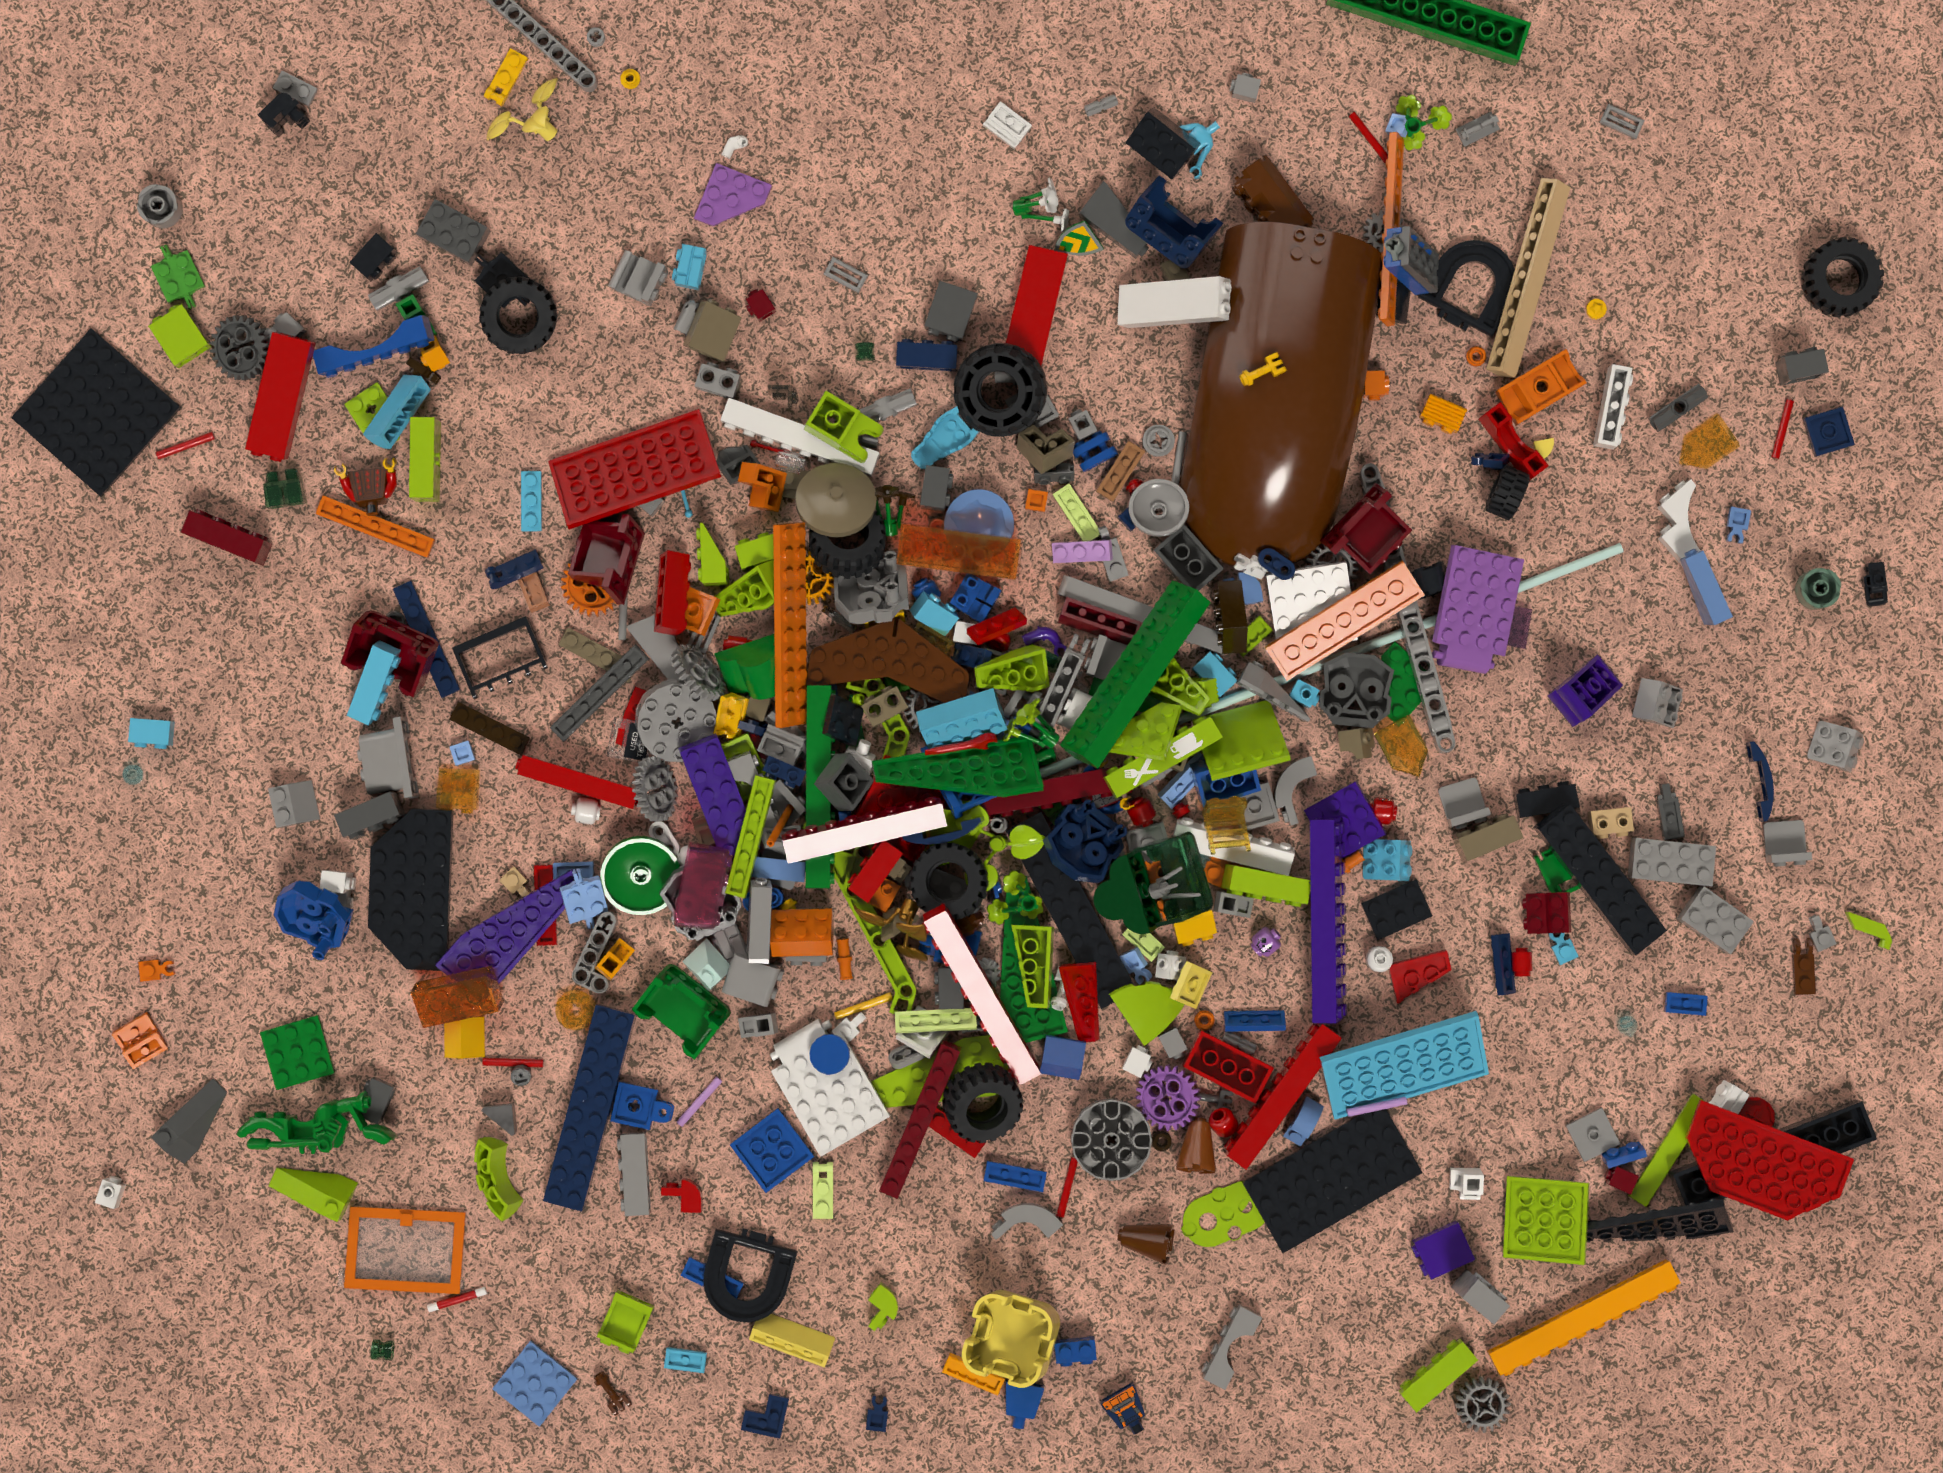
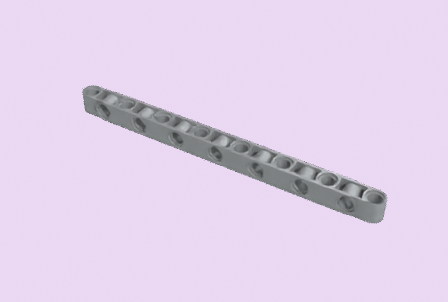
(1418, 647)

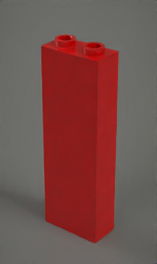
(1036, 300)
(280, 396)
(576, 781)

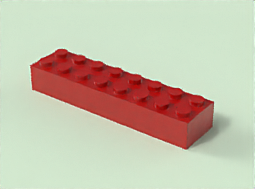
(1281, 1096)

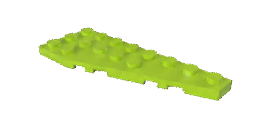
(905, 1084)

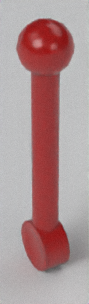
(754, 443)

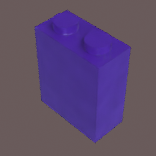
(1442, 1250)

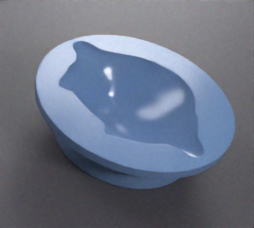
(980, 512)

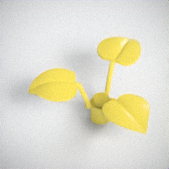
(537, 123)

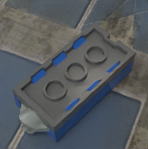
(1411, 260)

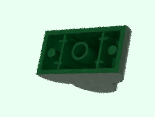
(1128, 895)

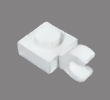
(1250, 566)
(849, 1027)

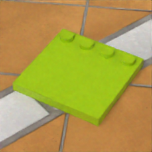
(1248, 741)
(1546, 1220)

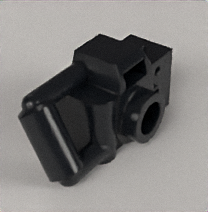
(1876, 584)

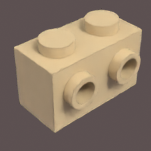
(1611, 821)

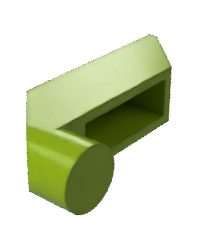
(1871, 927)

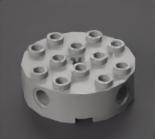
(664, 704)
(1105, 1159)

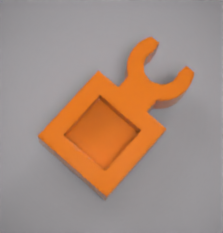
(152, 970)

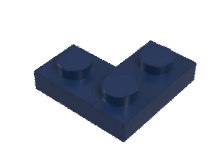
(771, 1421)

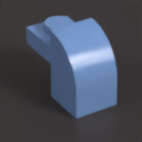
(1251, 588)
(1304, 1121)

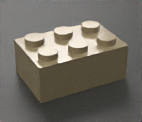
(1487, 837)

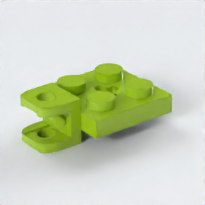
(359, 405)

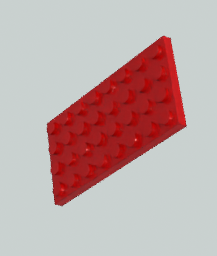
(634, 469)

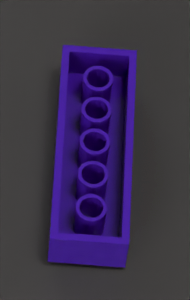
(715, 790)

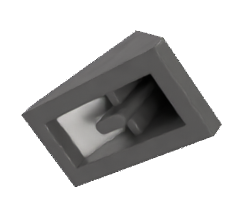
(503, 1115)

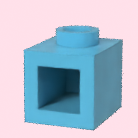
(1304, 694)

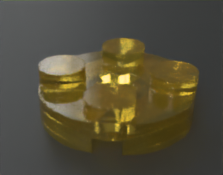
(566, 1003)

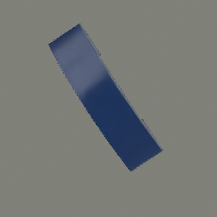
(1763, 807)
(967, 827)

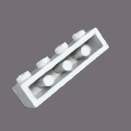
(1612, 407)

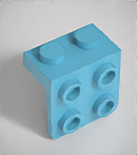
(1387, 860)

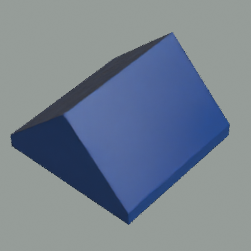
(1063, 1057)

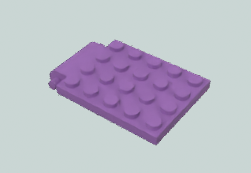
(1476, 608)

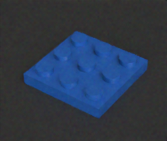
(772, 1150)

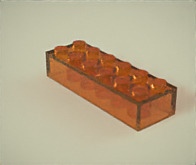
(959, 551)

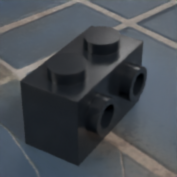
(374, 257)

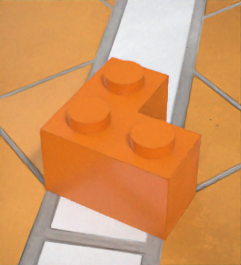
(766, 483)

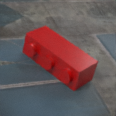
(874, 870)

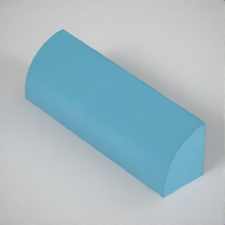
(397, 410)

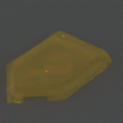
(1708, 443)
(1403, 746)

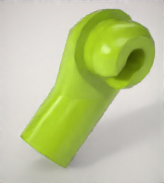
(858, 699)

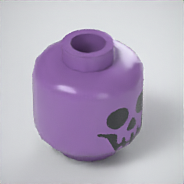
(1266, 941)

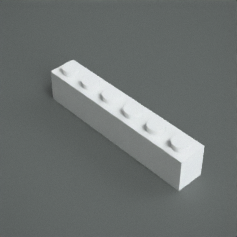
(1263, 853)

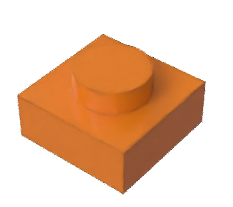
(1036, 500)

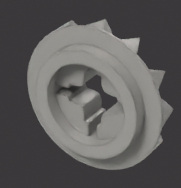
(1163, 432)

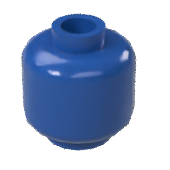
(926, 585)

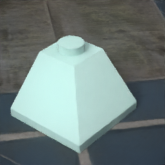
(707, 964)

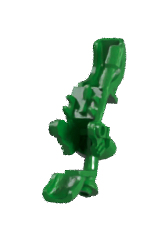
(324, 1130)

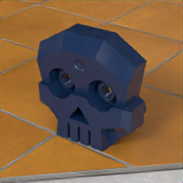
(1090, 833)

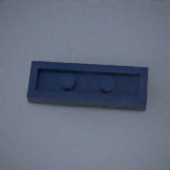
(1503, 964)

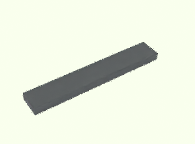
(599, 693)

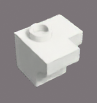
(1468, 1182)

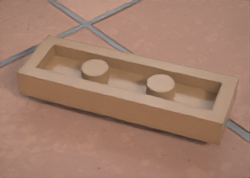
(1120, 471)

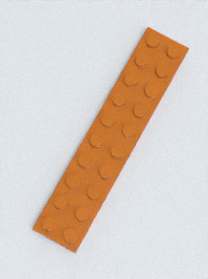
(790, 624)

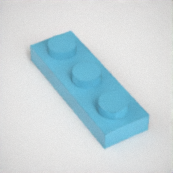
(531, 501)

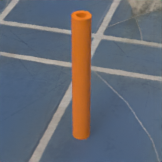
(780, 825)

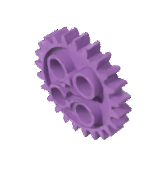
(1150, 1101)

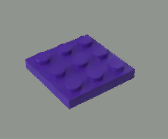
(1355, 811)

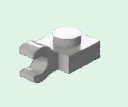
(1821, 936)

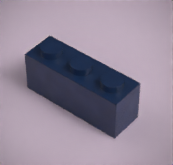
(926, 355)

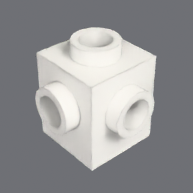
(1169, 965)

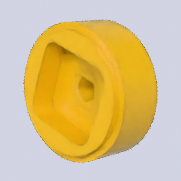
(1596, 309)

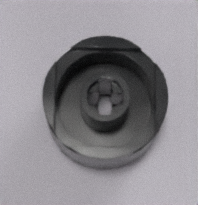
(1430, 578)

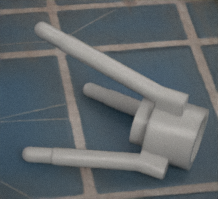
(1162, 889)

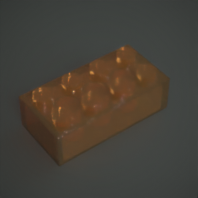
(457, 996)

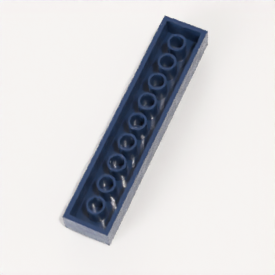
(589, 1107)

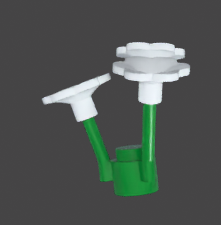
(1050, 201)

